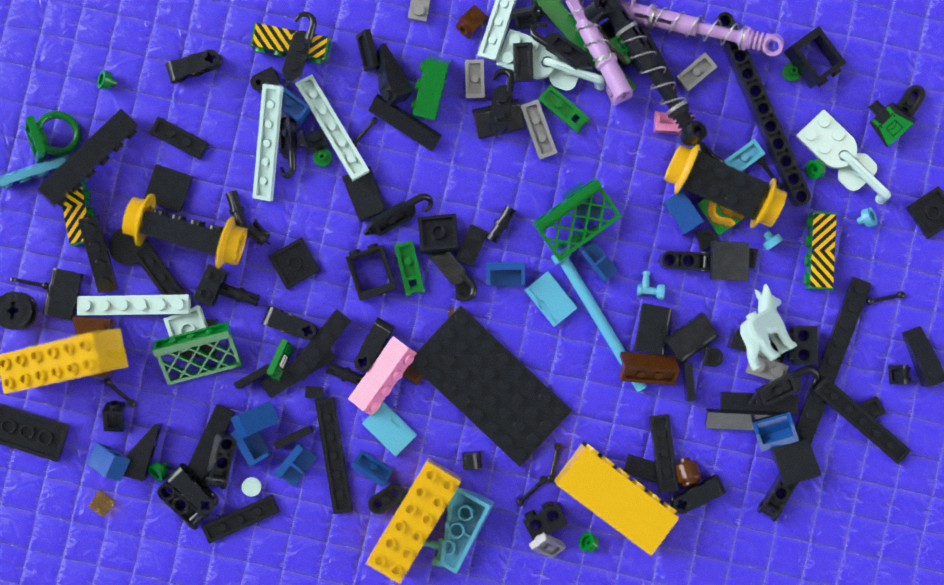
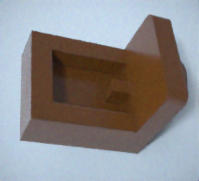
(471, 21)

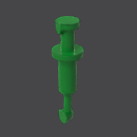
(577, 237)

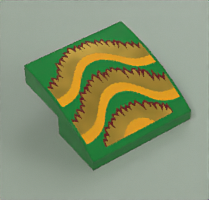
(719, 217)

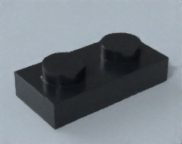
(471, 245)

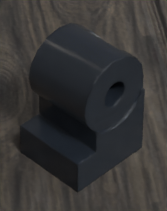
(266, 76)
(472, 460)

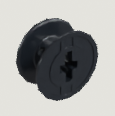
(26, 313)

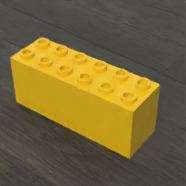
(62, 360)
(617, 498)
(414, 520)

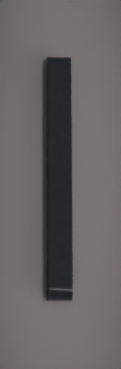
(769, 117)

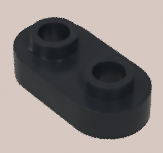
(910, 104)
(386, 498)

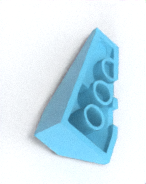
(464, 521)

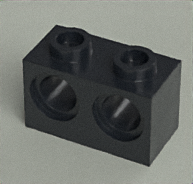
(210, 285)
(809, 345)
(547, 525)

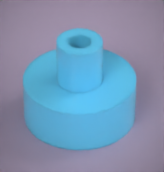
(867, 217)
(771, 240)

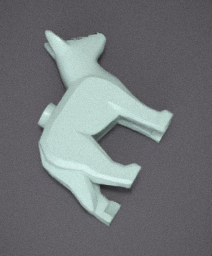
(765, 325)

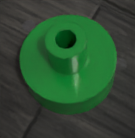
(789, 75)
(105, 80)
(325, 161)
(815, 169)
(158, 471)
(588, 542)

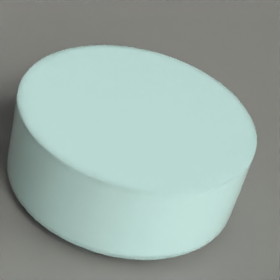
(251, 486)

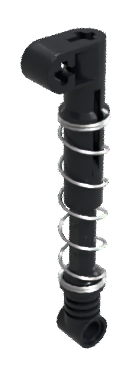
(627, 30)

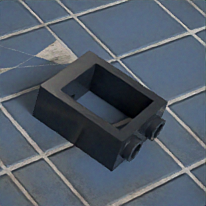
(804, 68)
(355, 255)

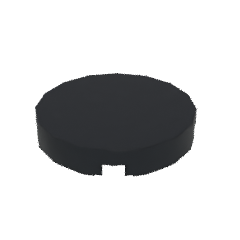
(121, 246)

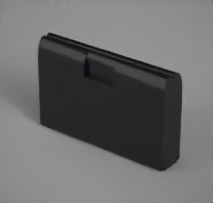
(481, 119)
(365, 195)
(62, 293)
(653, 328)
(691, 338)

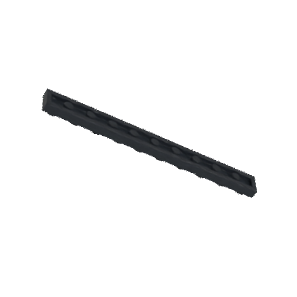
(833, 355)

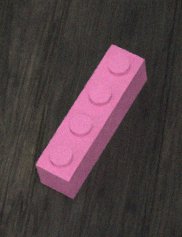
(382, 376)

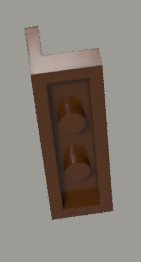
(648, 368)

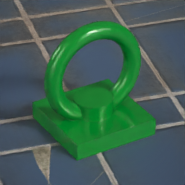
(38, 139)

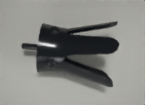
(258, 233)

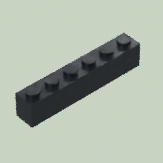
(88, 158)

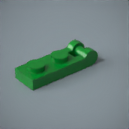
(563, 108)
(409, 267)

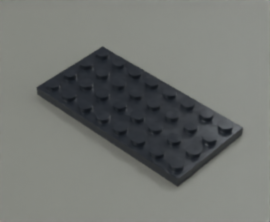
(490, 386)

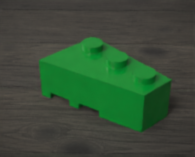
(430, 86)

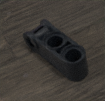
(193, 66)
(699, 261)
(288, 323)
(374, 343)
(218, 474)
(193, 488)
(698, 494)
(774, 503)
(185, 513)

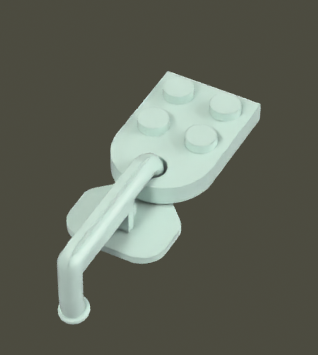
(560, 73)
(826, 139)

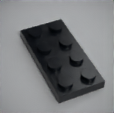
(32, 432)

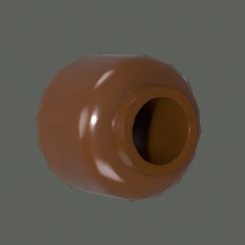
(688, 472)

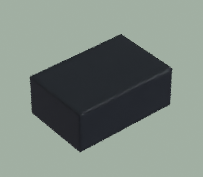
(314, 392)

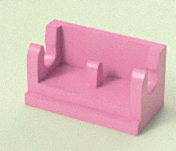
(665, 125)

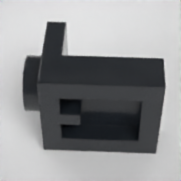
(527, 16)
(312, 141)
(114, 416)

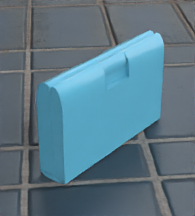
(551, 298)
(389, 429)

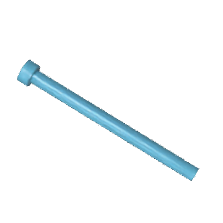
(593, 310)

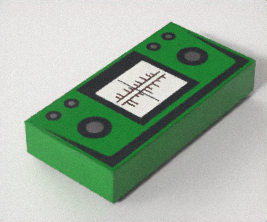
(280, 360)

